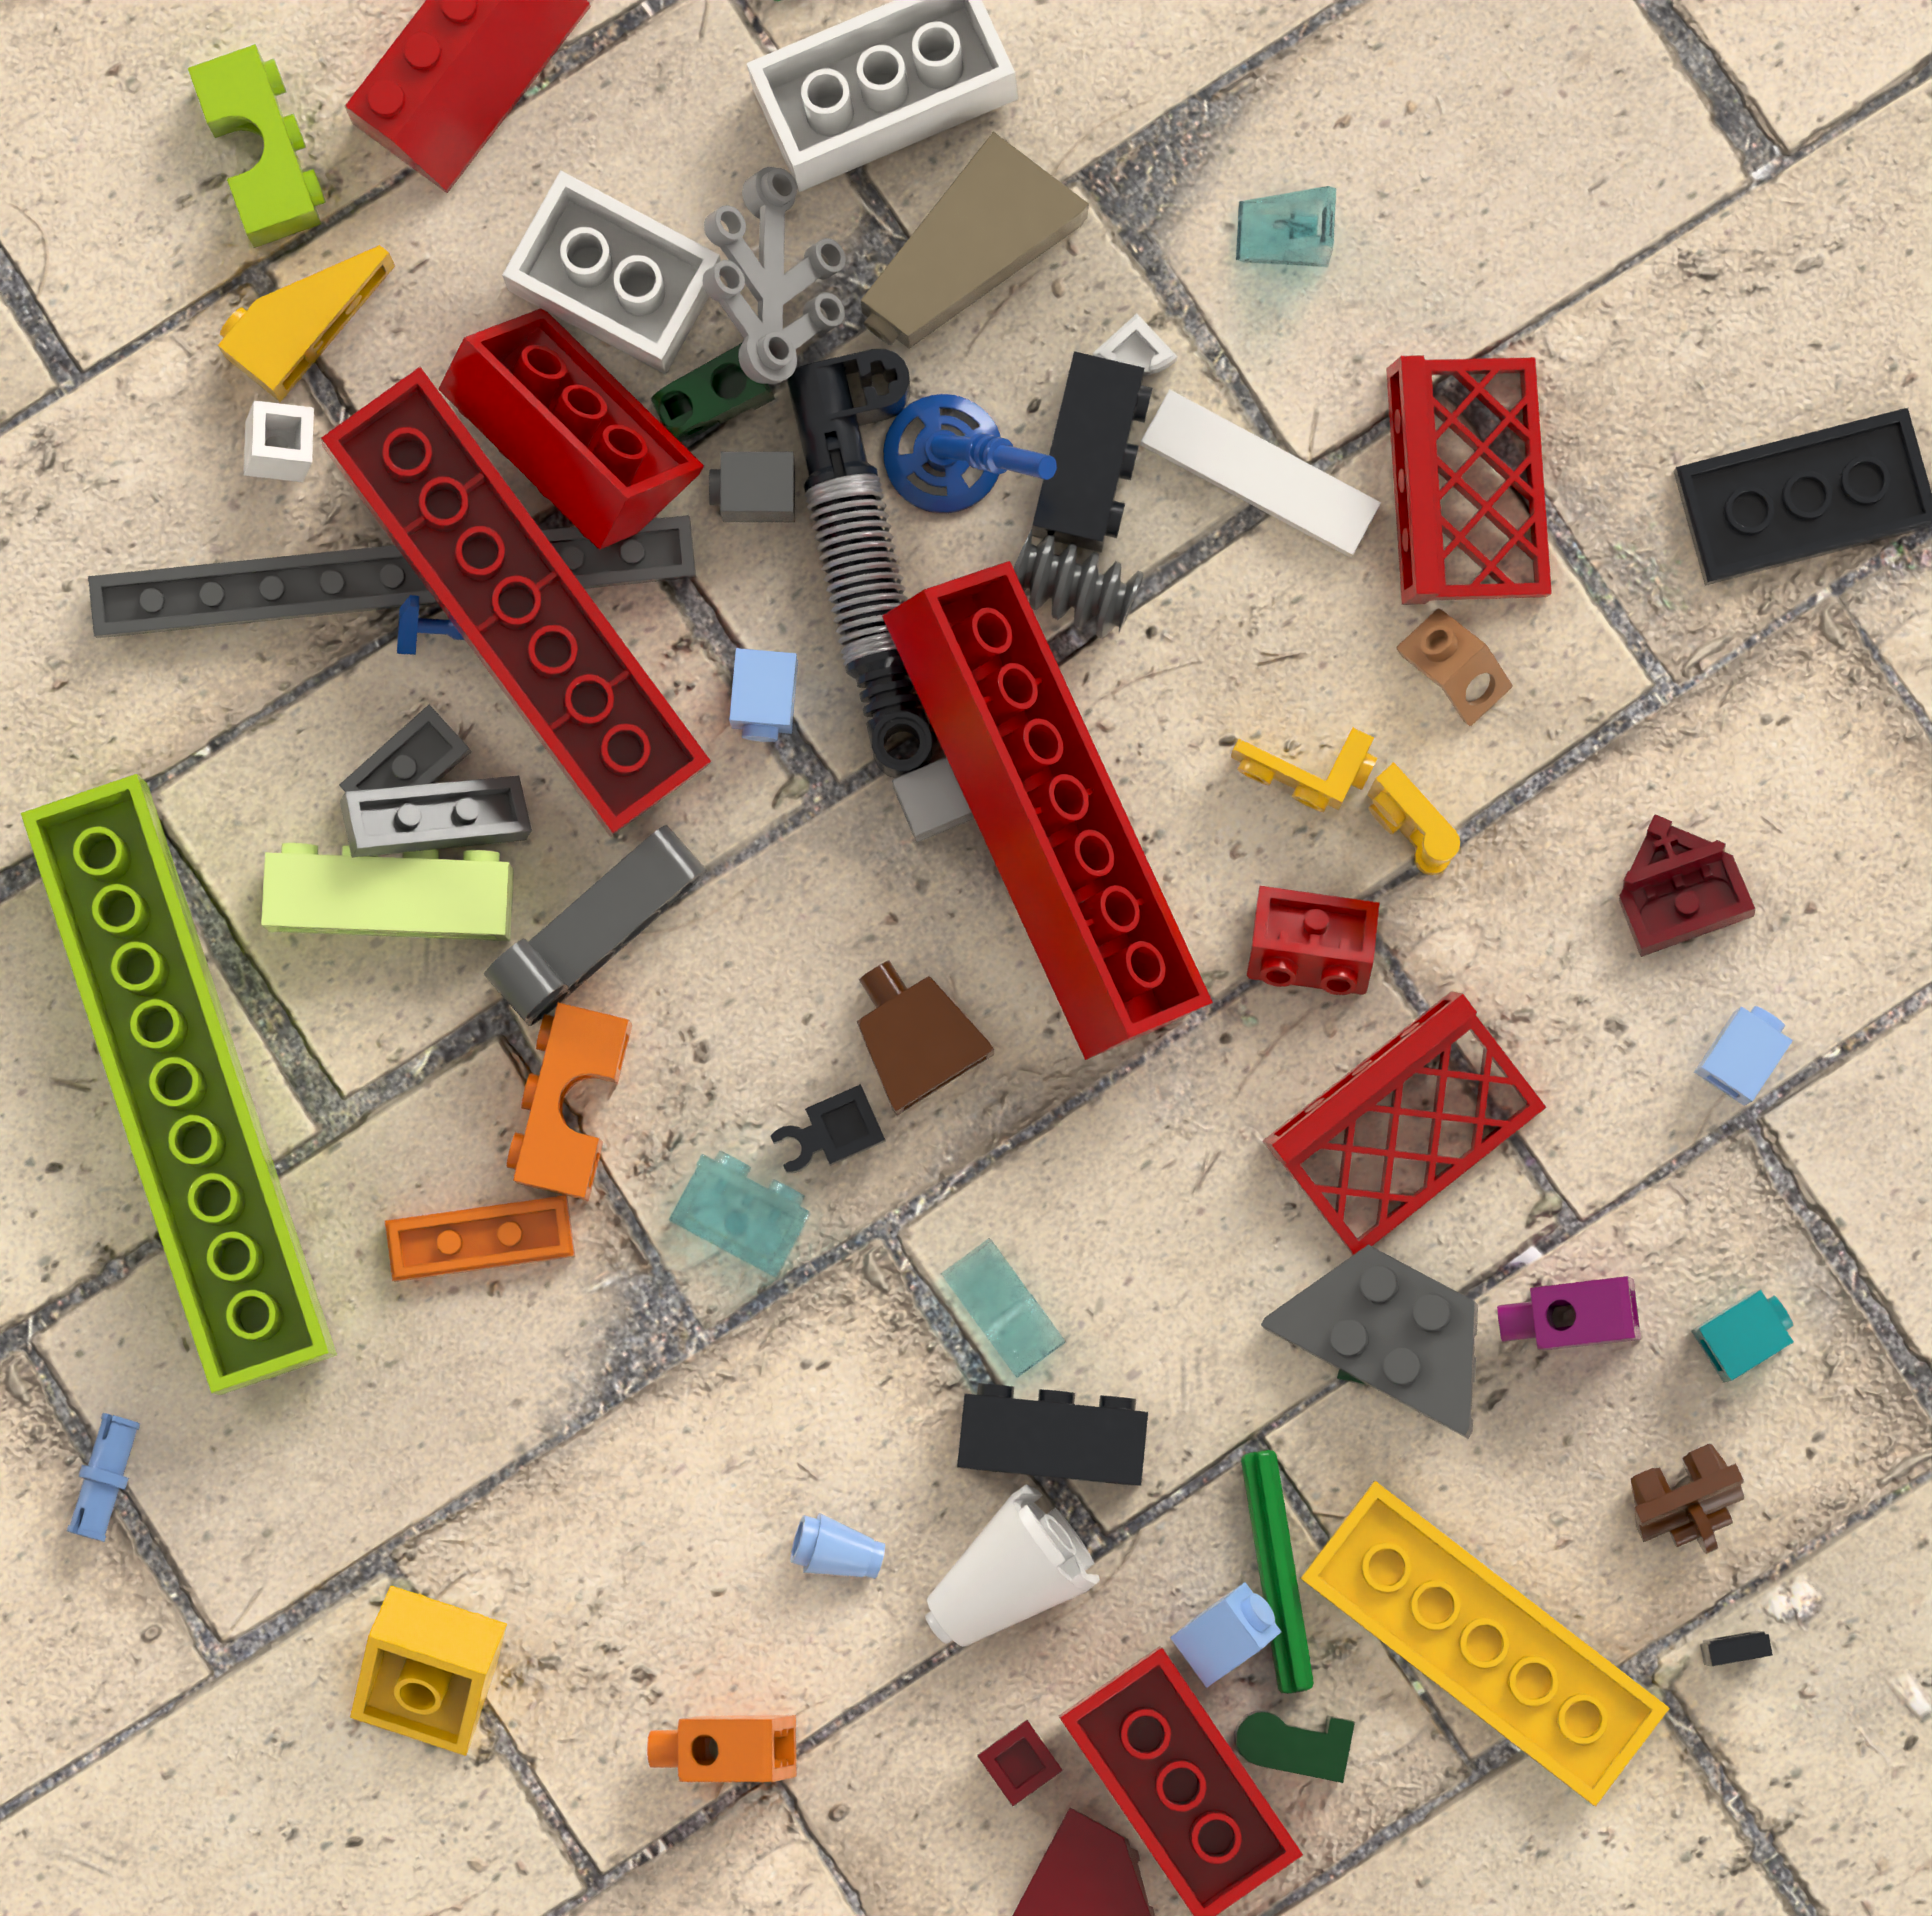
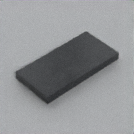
(1805, 496)

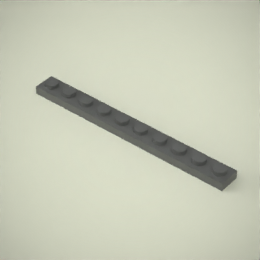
(350, 581)

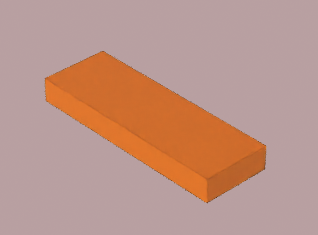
(480, 1238)

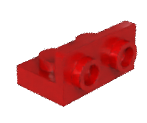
(1313, 941)

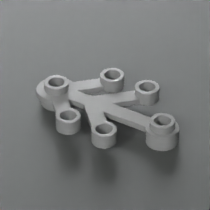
(767, 348)

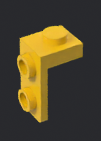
(1349, 769)

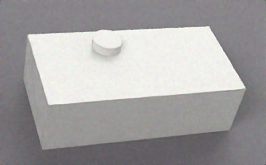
(880, 84)

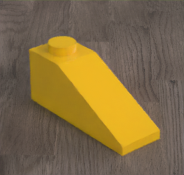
(295, 324)

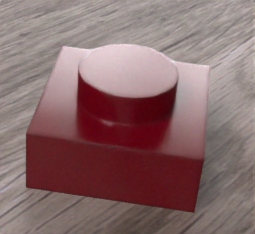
(1019, 1762)

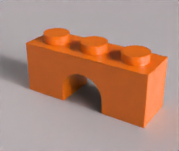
(577, 1048)

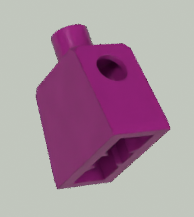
(1603, 1310)

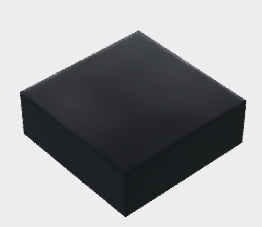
(1736, 1648)

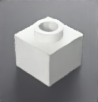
(288, 430)

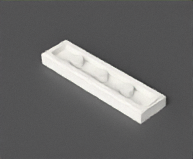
(1260, 473)

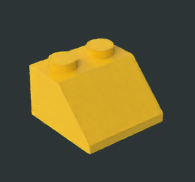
(427, 1670)

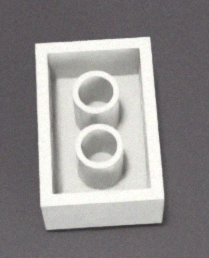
(611, 272)

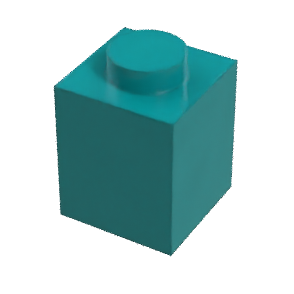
(1744, 1334)

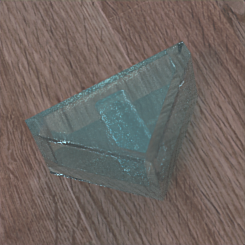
(1288, 228)

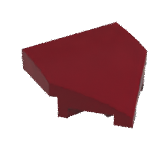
(1681, 888)
(1086, 1874)

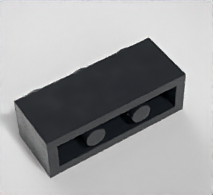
(1092, 451)
(1053, 1436)

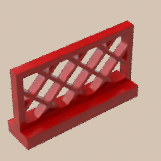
(1417, 479)
(1373, 1081)

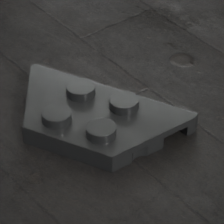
(1390, 1333)

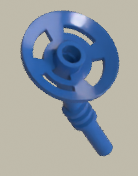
(954, 454)

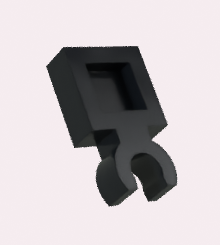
(839, 1127)

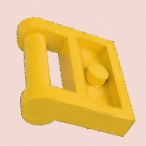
(1403, 807)

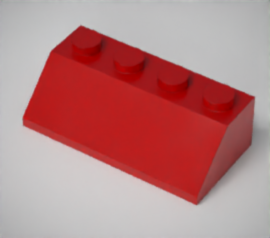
(458, 78)
(568, 426)

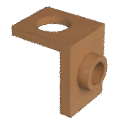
(1452, 660)

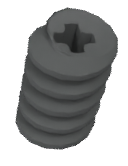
(1076, 585)

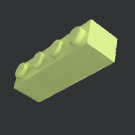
(388, 894)

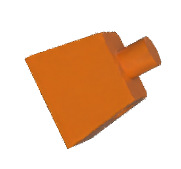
(748, 1748)

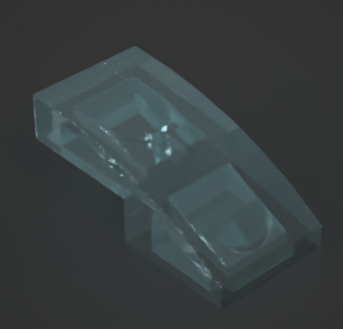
(1003, 1307)

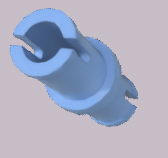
(103, 1477)

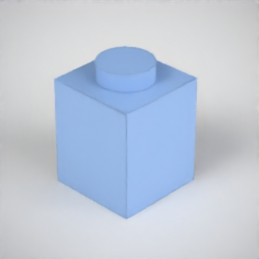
(763, 693)
(1744, 1053)
(1226, 1634)

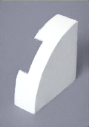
(1139, 346)

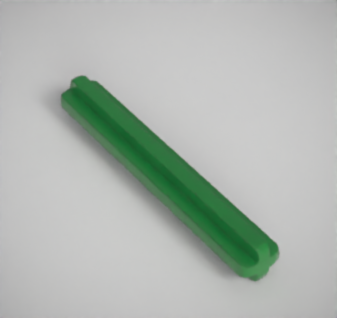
(1277, 1570)

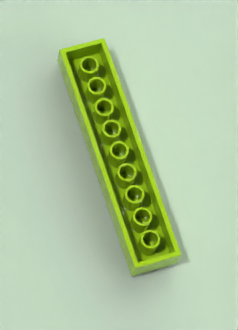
(178, 1085)

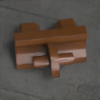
(1693, 1509)

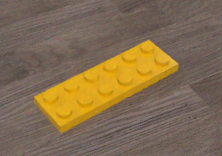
(1484, 1643)

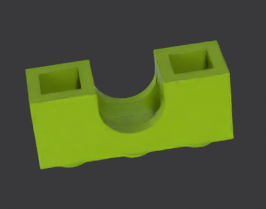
(241, 95)

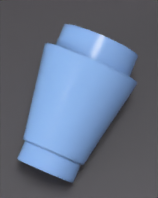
(835, 1549)

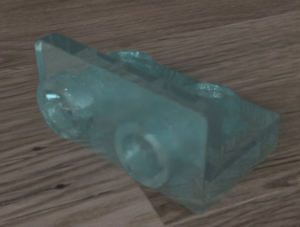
(741, 1214)

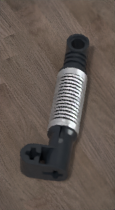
(845, 503)

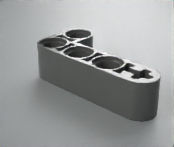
(595, 926)

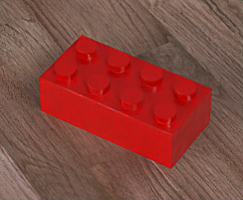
(1180, 1785)

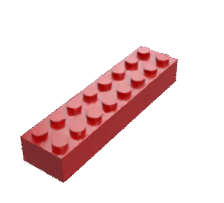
(515, 601)
(1046, 808)

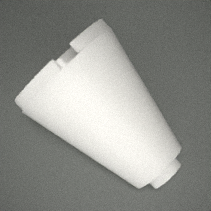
(1010, 1572)

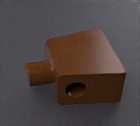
(917, 1037)

